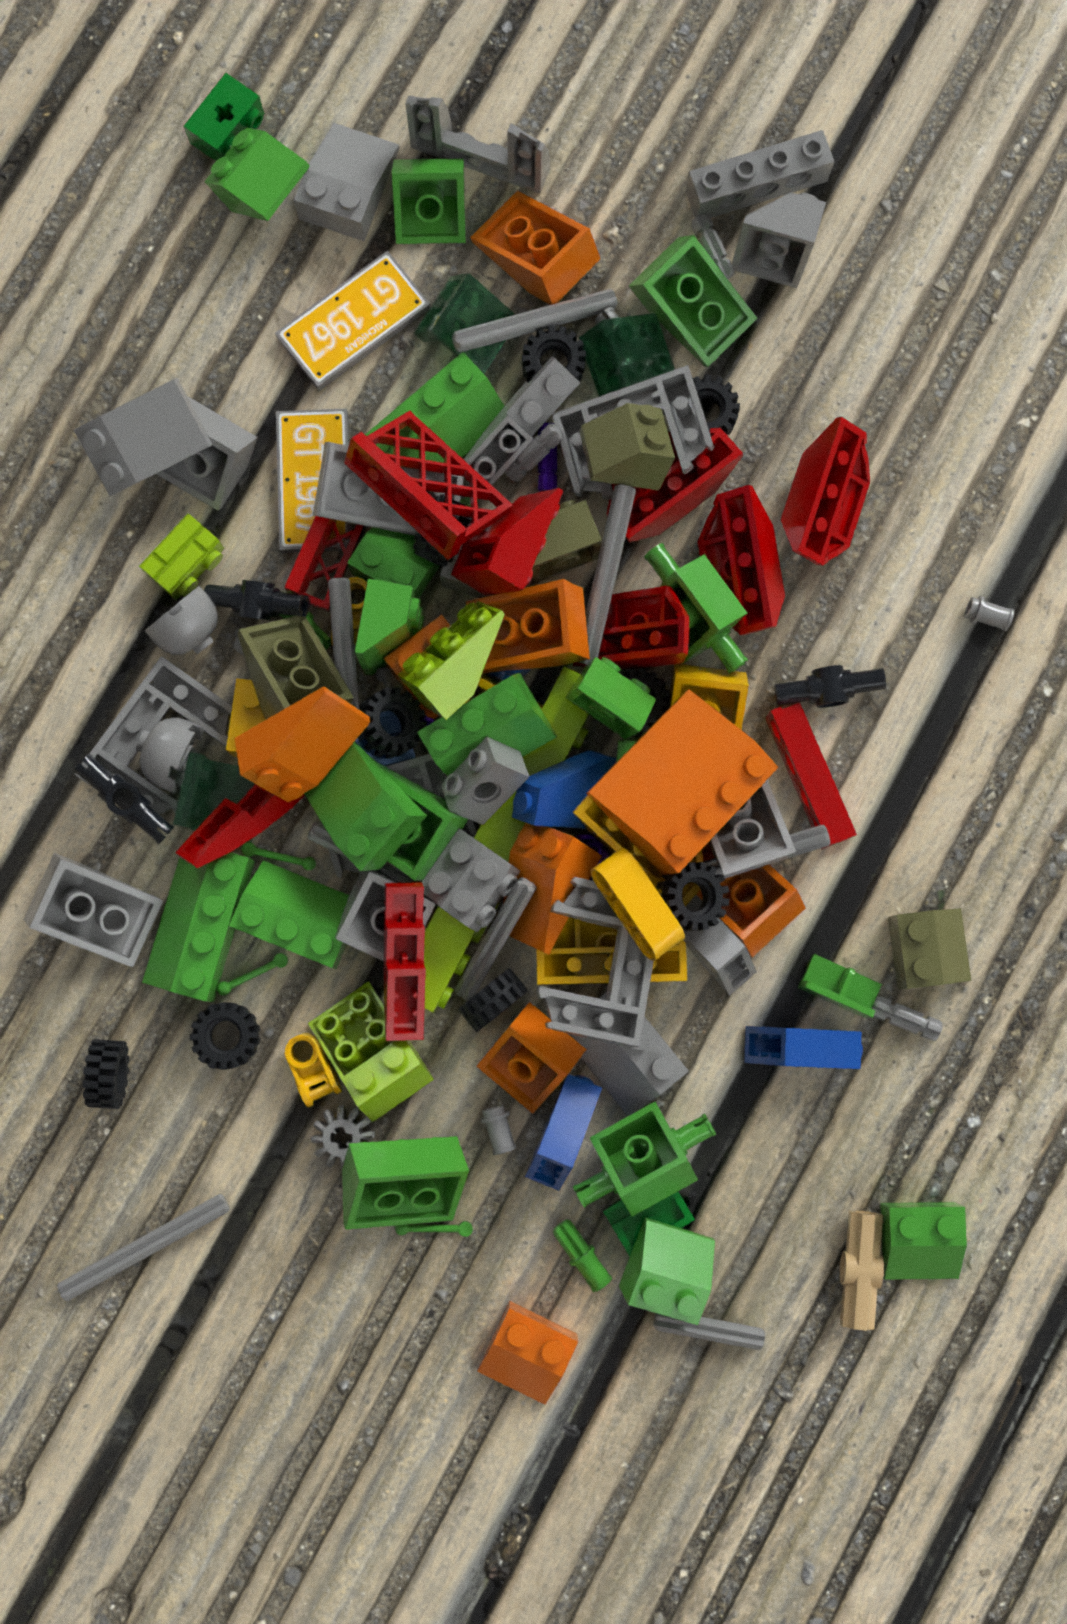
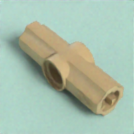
(861, 1270)

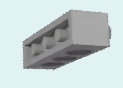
(760, 175)

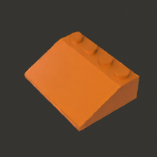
(682, 782)

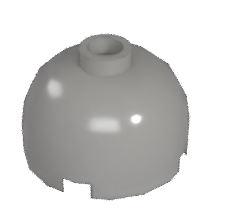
(186, 625)
(167, 751)

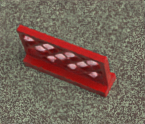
(409, 494)

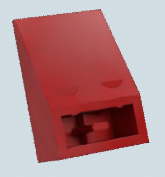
(505, 552)

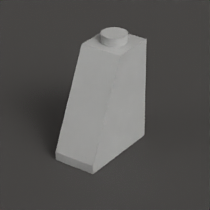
(720, 952)

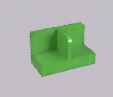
(840, 986)

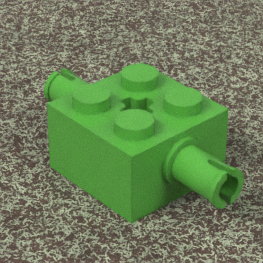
(707, 602)
(643, 1159)

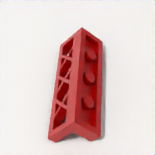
(311, 554)
(809, 772)

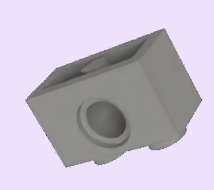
(484, 780)

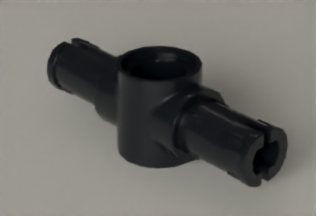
(258, 600)
(830, 686)
(109, 785)

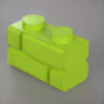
(183, 558)

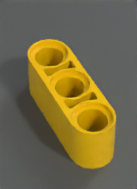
(637, 904)

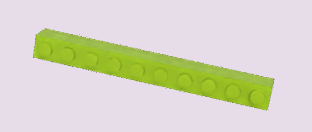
(446, 936)

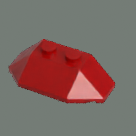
(680, 492)
(828, 493)
(744, 552)
(645, 629)

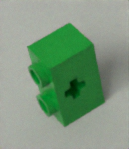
(222, 116)

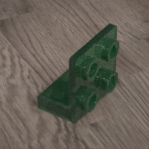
(459, 306)
(626, 352)
(205, 787)

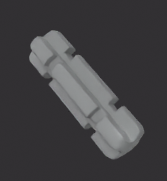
(711, 243)
(534, 452)
(907, 1018)

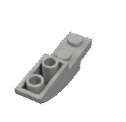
(520, 419)

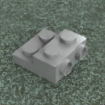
(469, 881)

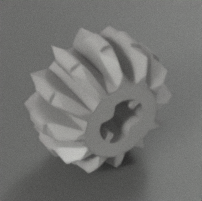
(350, 1126)

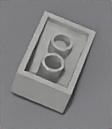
(345, 181)
(143, 437)
(753, 836)
(92, 910)

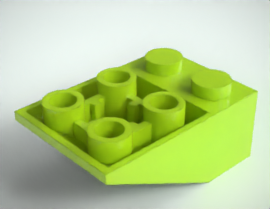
(454, 661)
(372, 1069)

